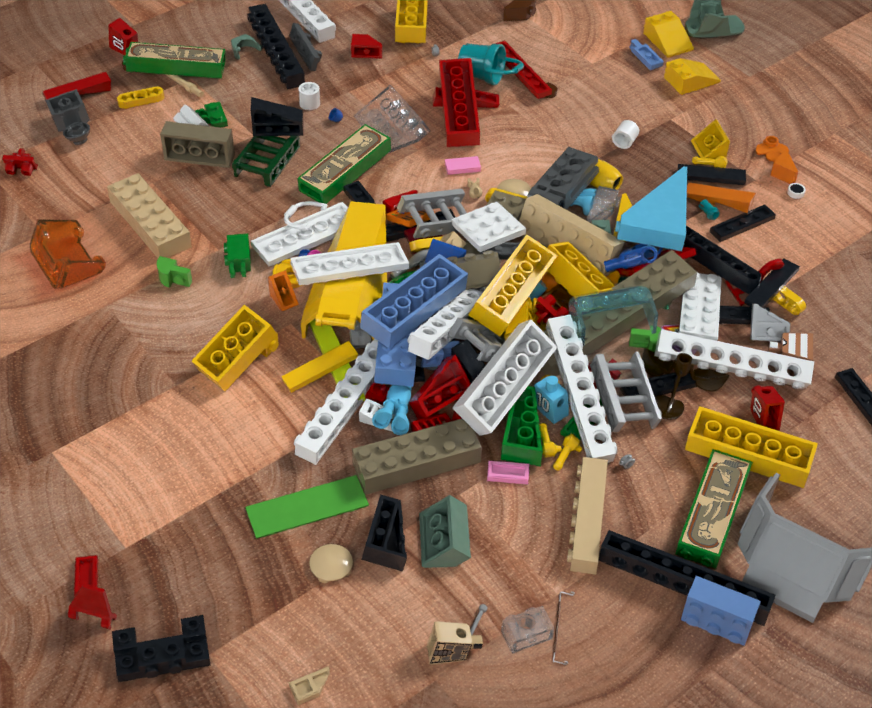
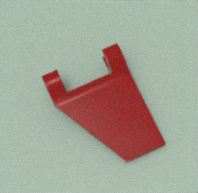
(94, 602)

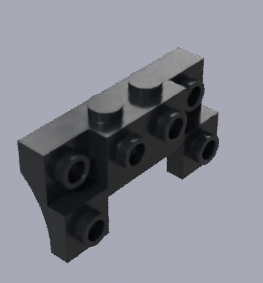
(161, 655)

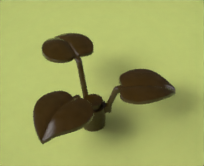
(706, 379)

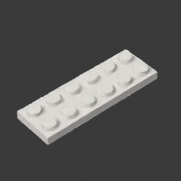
(290, 241)
(349, 263)
(701, 308)

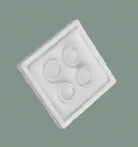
(488, 226)

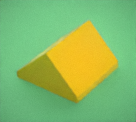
(711, 141)

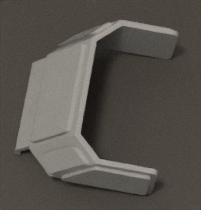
(797, 562)

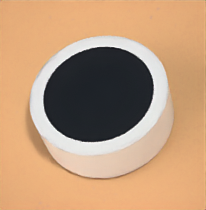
(796, 190)

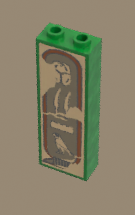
(175, 60)
(344, 164)
(713, 509)

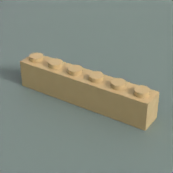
(588, 516)

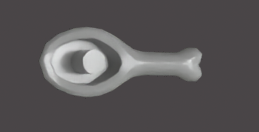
(415, 260)

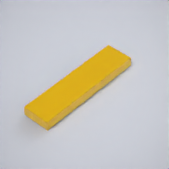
(320, 366)

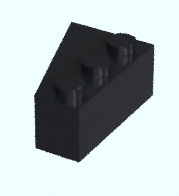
(275, 119)

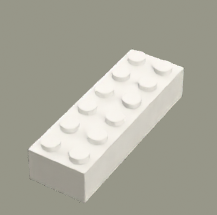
(504, 378)

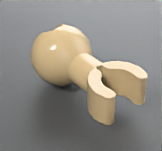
(475, 191)

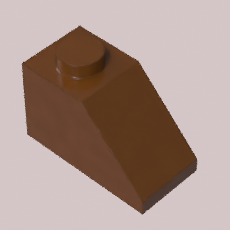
(519, 10)

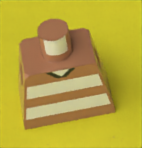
(794, 345)

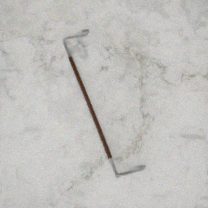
(557, 624)

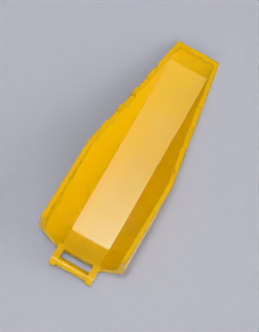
(347, 298)

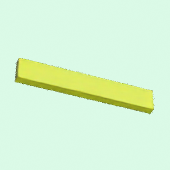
(327, 341)

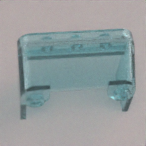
(611, 300)

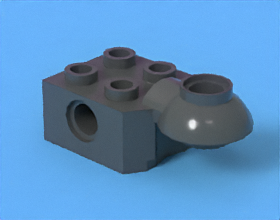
(70, 116)

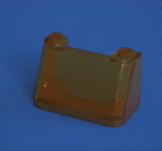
(61, 254)

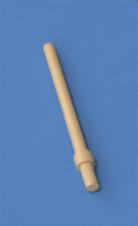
(189, 86)

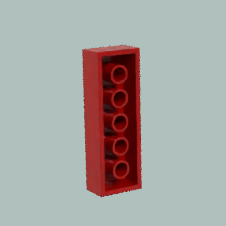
(459, 102)

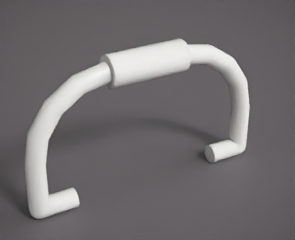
(293, 208)

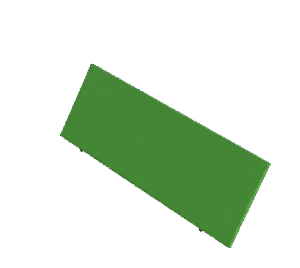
(306, 506)

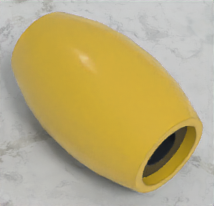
(607, 176)

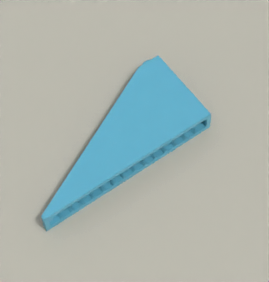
(659, 216)

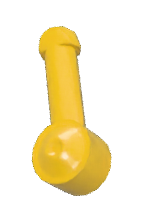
(720, 161)
(570, 443)
(549, 448)

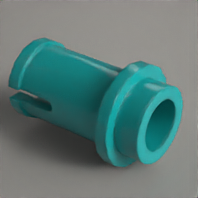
(712, 212)

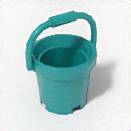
(489, 61)

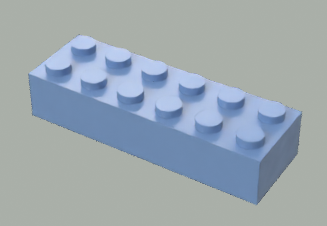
(413, 301)
(395, 364)

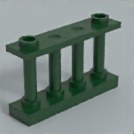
(275, 165)

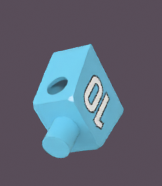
(552, 399)

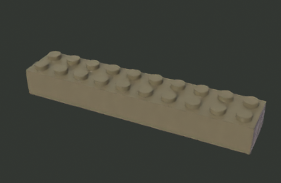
(665, 278)

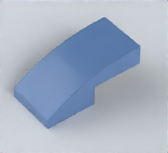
(439, 356)

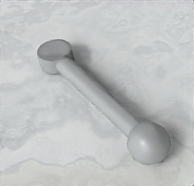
(482, 609)

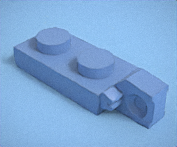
(646, 55)

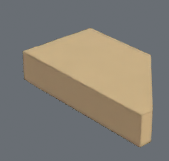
(309, 686)

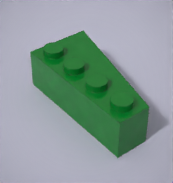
(522, 431)

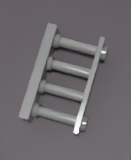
(428, 202)
(479, 336)
(612, 402)

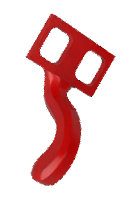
(771, 265)

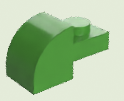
(171, 273)
(644, 338)

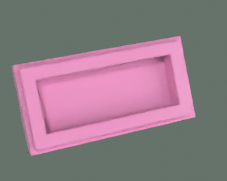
(462, 165)
(508, 472)

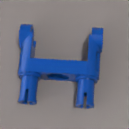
(632, 257)

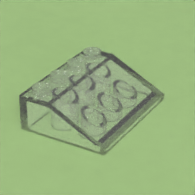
(393, 118)

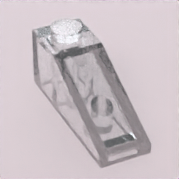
(604, 204)

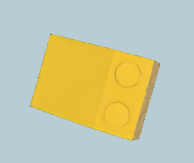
(667, 34)
(689, 75)

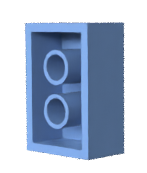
(720, 610)

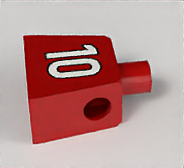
(121, 35)
(767, 406)

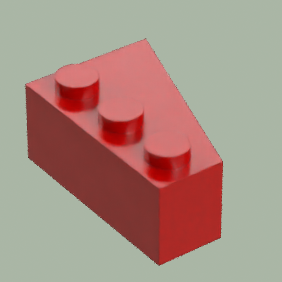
(441, 388)

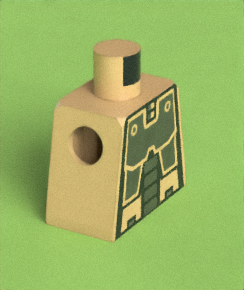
(451, 642)

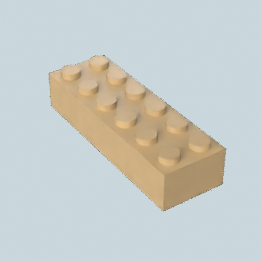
(149, 216)
(555, 225)

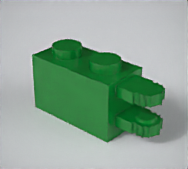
(238, 254)

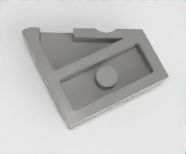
(766, 325)

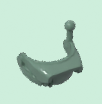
(242, 41)

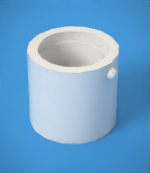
(309, 96)
(625, 134)

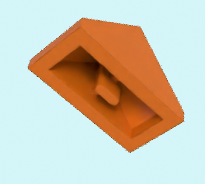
(784, 168)
(282, 291)

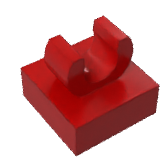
(377, 393)

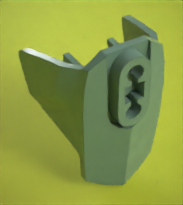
(709, 20)

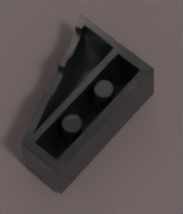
(467, 359)
(386, 536)

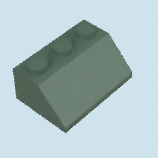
(444, 534)

